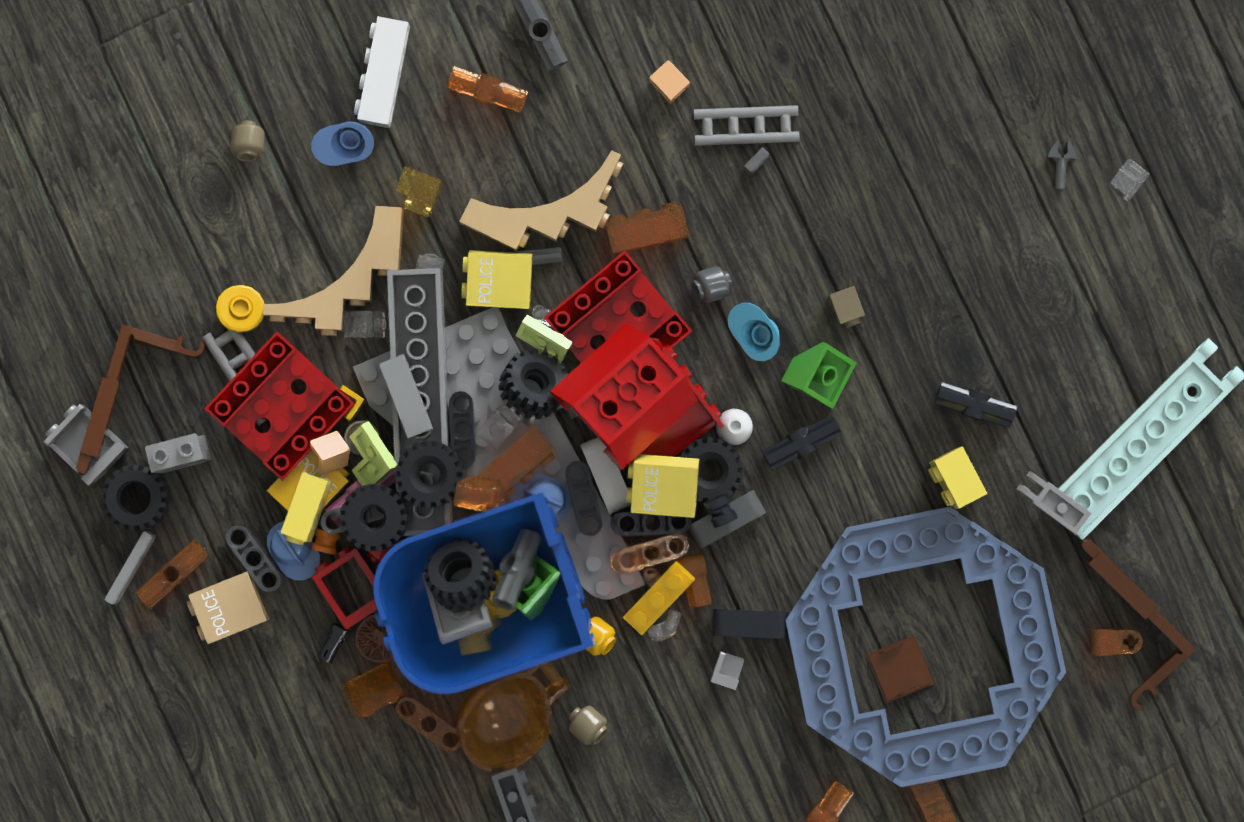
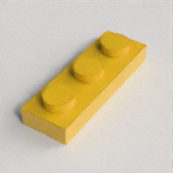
(659, 598)

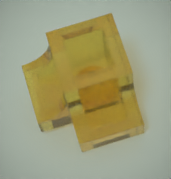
(421, 191)
(480, 640)

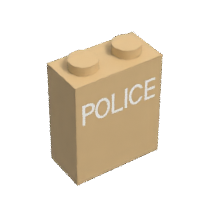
(227, 608)

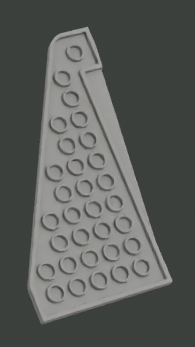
(474, 362)

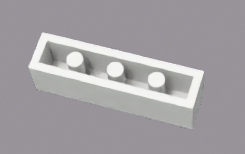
(383, 72)

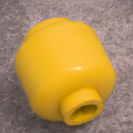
(603, 635)

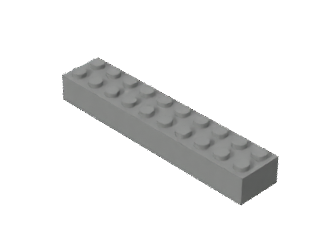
(419, 333)

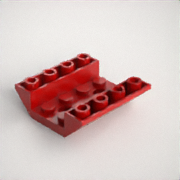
(605, 305)
(265, 391)
(641, 406)

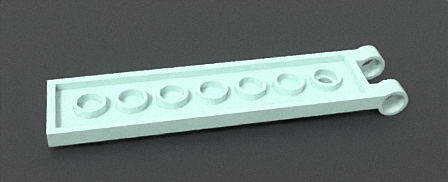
(1148, 436)

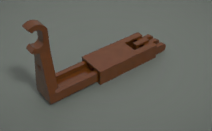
(110, 389)
(1147, 609)

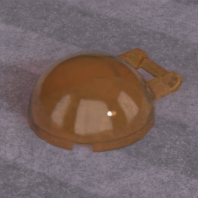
(508, 718)

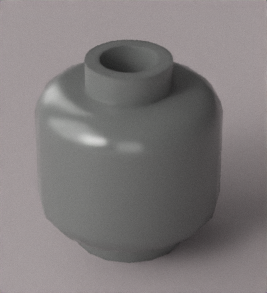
(711, 284)

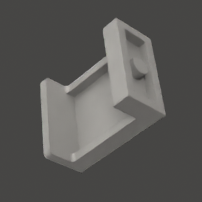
(68, 441)
(177, 453)

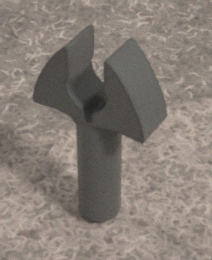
(1060, 174)

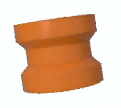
(325, 542)

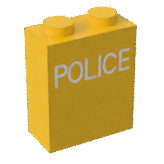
(284, 490)

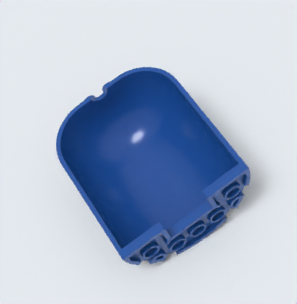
(518, 641)

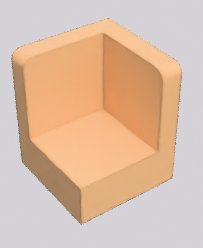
(669, 81)
(331, 451)

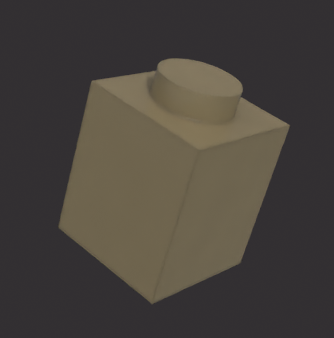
(846, 307)

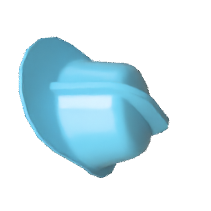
(754, 331)

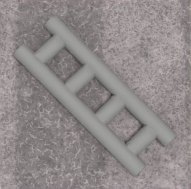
(758, 114)
(229, 367)

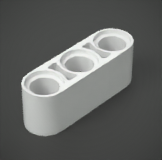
(606, 476)

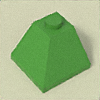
(820, 373)
(539, 590)

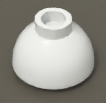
(736, 427)

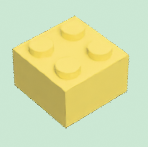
(956, 478)

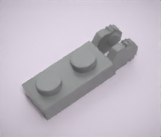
(1056, 504)

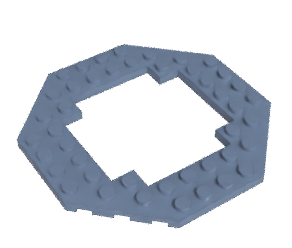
(1026, 628)

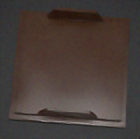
(899, 669)

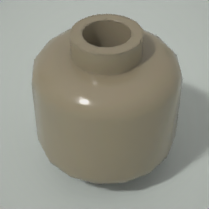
(247, 141)
(588, 725)

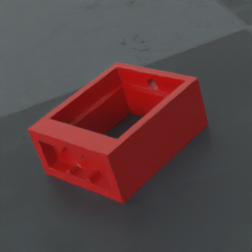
(326, 568)

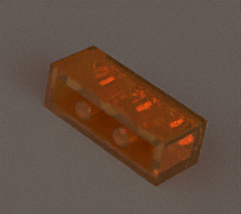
(647, 228)
(520, 461)

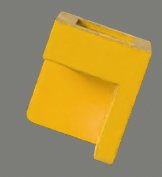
(358, 400)

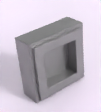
(756, 161)

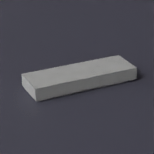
(406, 396)
(130, 567)

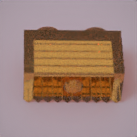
(478, 493)
(373, 690)

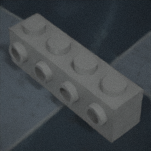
(513, 796)

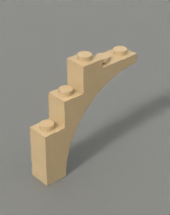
(582, 207)
(327, 307)

